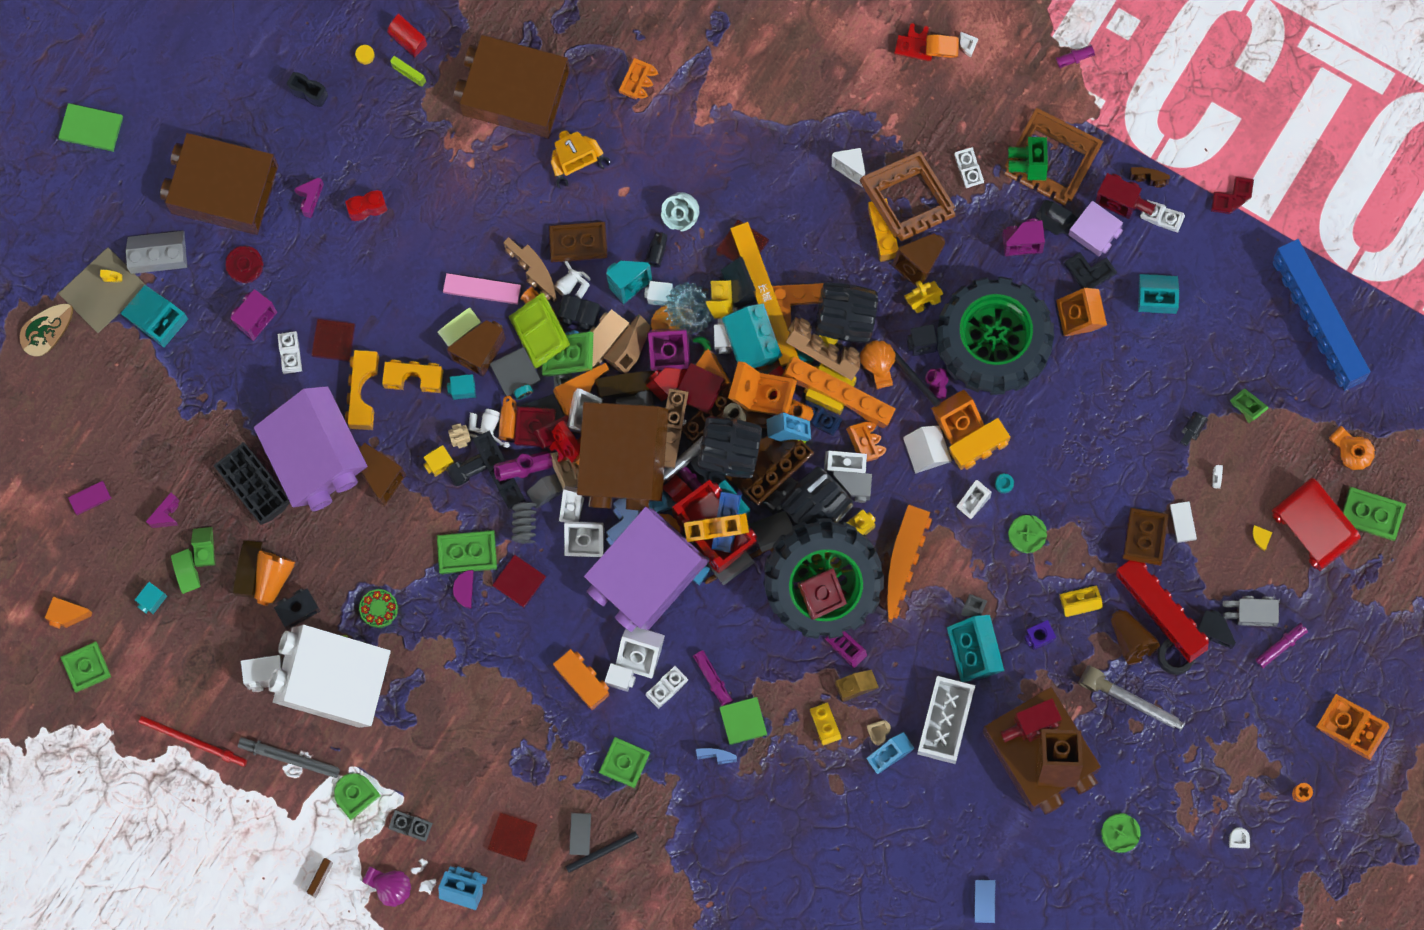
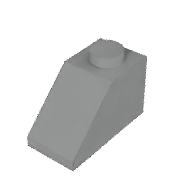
(854, 484)

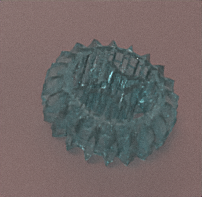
(694, 301)

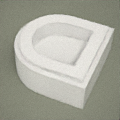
(1239, 838)

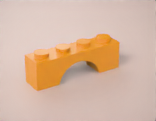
(364, 367)

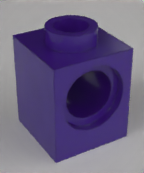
(1043, 627)

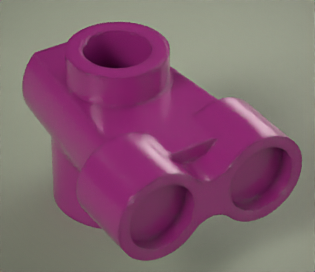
(938, 381)

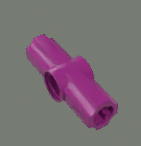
(532, 464)

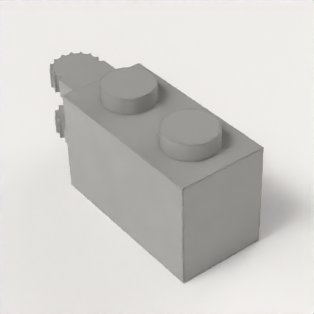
(1254, 611)

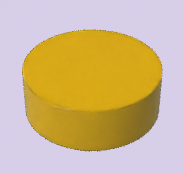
(365, 54)

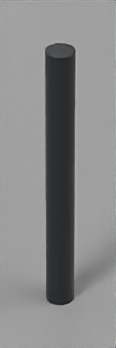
(916, 380)
(603, 851)

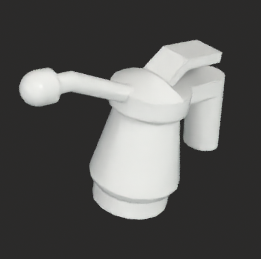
(566, 284)
(489, 421)

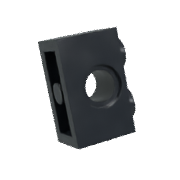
(922, 340)
(308, 608)

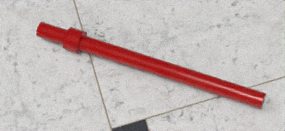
(226, 755)

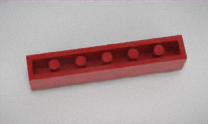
(1163, 610)

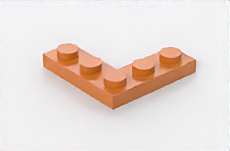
(796, 295)

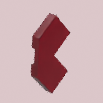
(1229, 203)

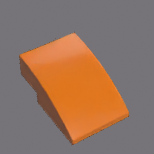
(1353, 726)

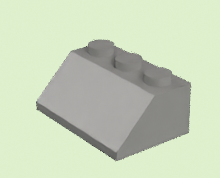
(156, 252)

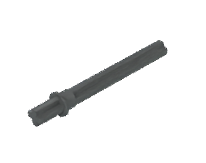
(284, 756)

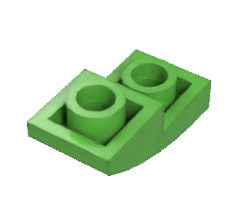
(185, 572)

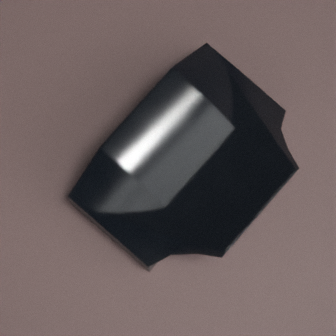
(1056, 218)

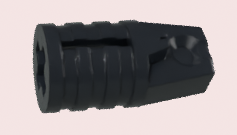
(656, 250)
(1193, 428)

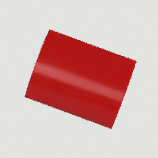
(407, 35)

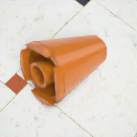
(270, 576)

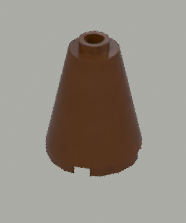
(1133, 637)

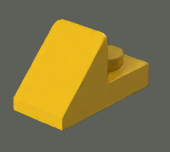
(721, 299)

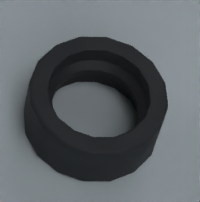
(1166, 666)

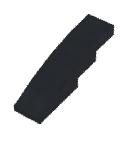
(492, 455)

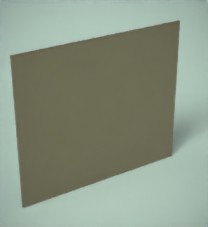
(99, 300)

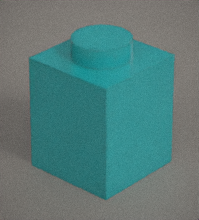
(462, 387)
(150, 598)

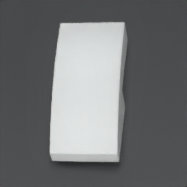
(968, 167)
(1164, 217)
(289, 352)
(666, 687)

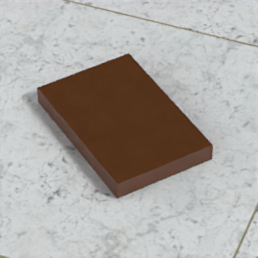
(578, 241)
(1145, 536)

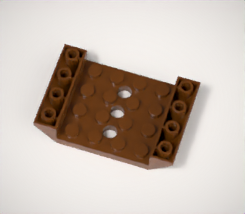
(775, 458)

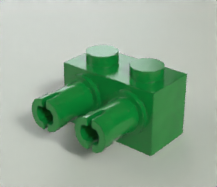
(1036, 159)

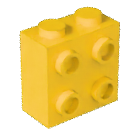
(823, 400)

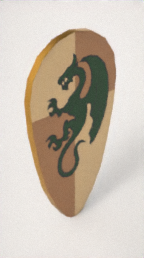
(45, 329)

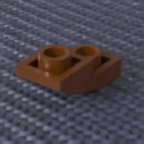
(1156, 178)

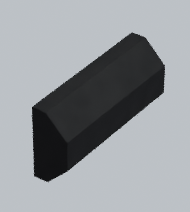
(252, 484)

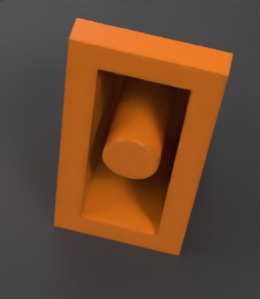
(65, 613)

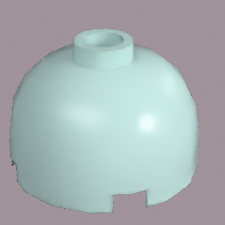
(680, 211)

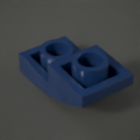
(823, 419)

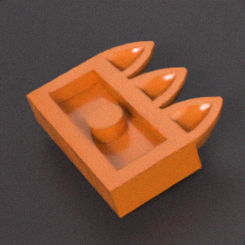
(637, 78)
(864, 441)

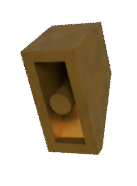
(856, 685)

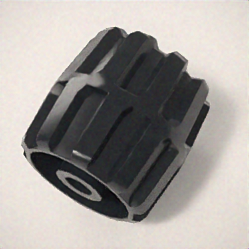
(846, 312)
(729, 446)
(816, 498)

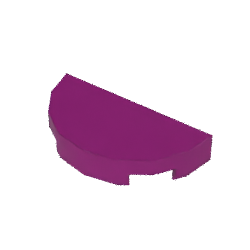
(464, 588)

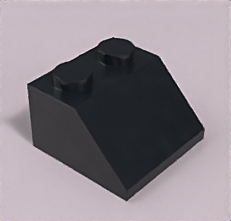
(742, 286)

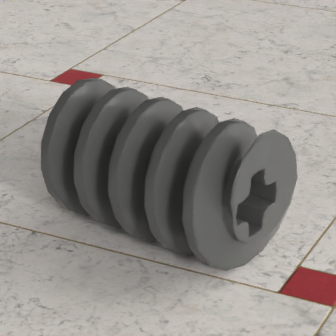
(523, 522)

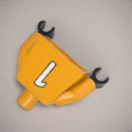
(574, 153)

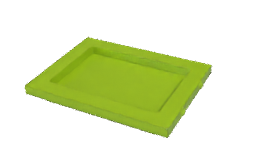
(539, 330)

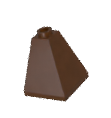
(918, 258)

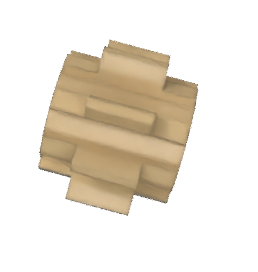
(459, 435)

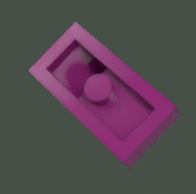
(311, 191)
(160, 516)

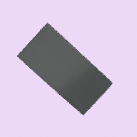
(410, 826)
(580, 833)

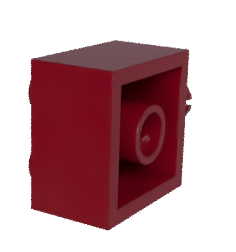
(1122, 196)
(1032, 720)

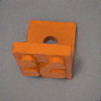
(753, 390)

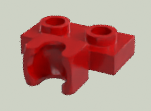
(914, 45)
(565, 443)

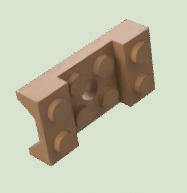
(844, 362)

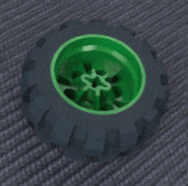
(1018, 307)
(861, 583)

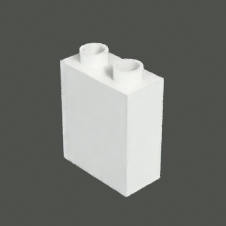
(329, 675)

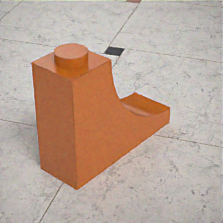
(585, 381)

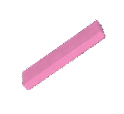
(482, 289)

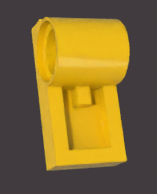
(825, 724)

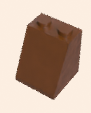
(478, 347)
(381, 474)
(1059, 758)

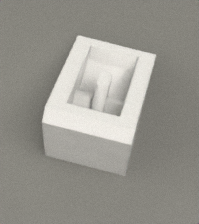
(974, 499)

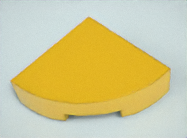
(110, 276)
(1261, 537)

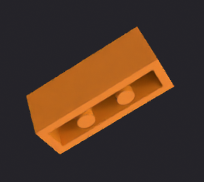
(582, 679)

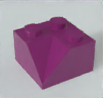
(1025, 239)
(253, 314)
(669, 349)

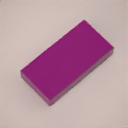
(89, 498)

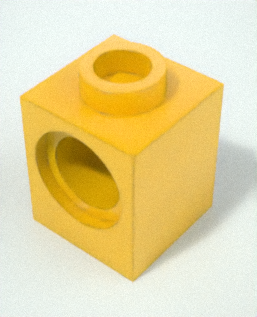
(437, 461)

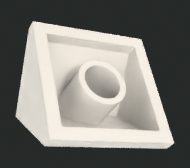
(849, 164)
(576, 410)
(927, 448)
(584, 539)

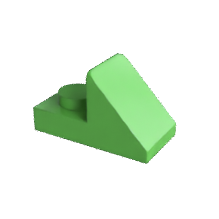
(1248, 405)
(203, 546)

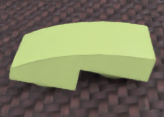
(459, 326)

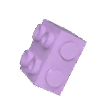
(1096, 229)

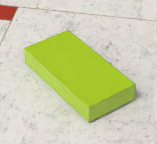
(408, 71)

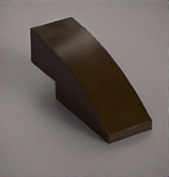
(623, 384)
(246, 569)

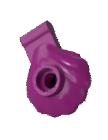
(391, 887)

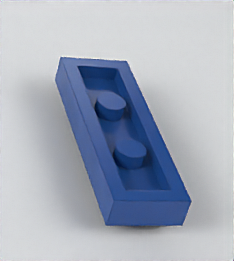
(728, 505)

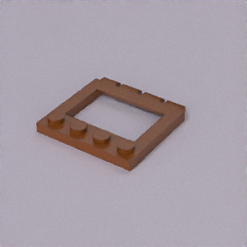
(1067, 135)
(896, 173)

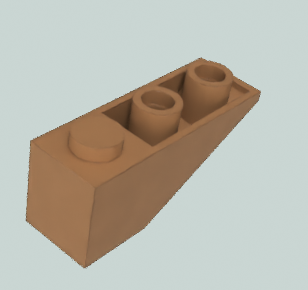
(628, 346)

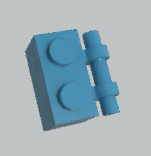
(462, 887)

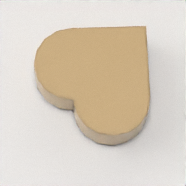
(878, 732)

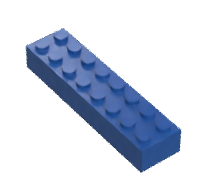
(1321, 315)

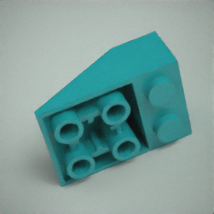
(154, 315)

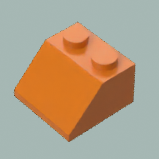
(1081, 312)
(958, 416)

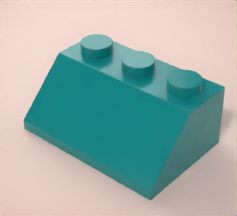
(628, 278)
(752, 336)
(975, 648)

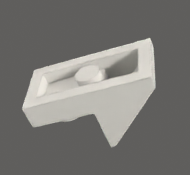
(571, 505)

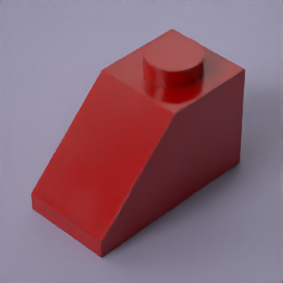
(664, 380)

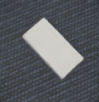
(1183, 522)

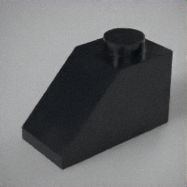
(1216, 629)

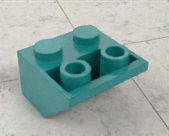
(1158, 294)

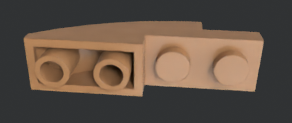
(537, 274)
(677, 406)

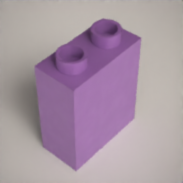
(311, 448)
(644, 570)

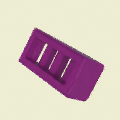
(857, 650)

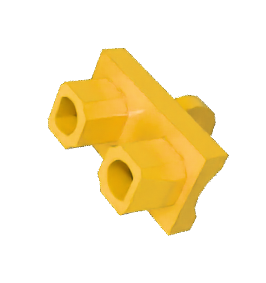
(922, 294)

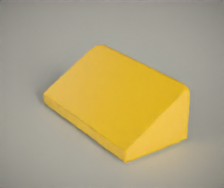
(1081, 601)

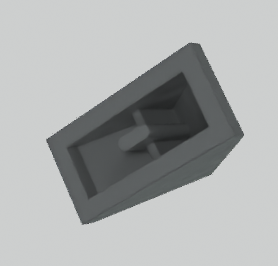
(545, 490)

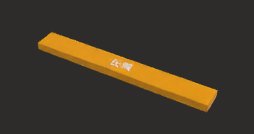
(764, 291)

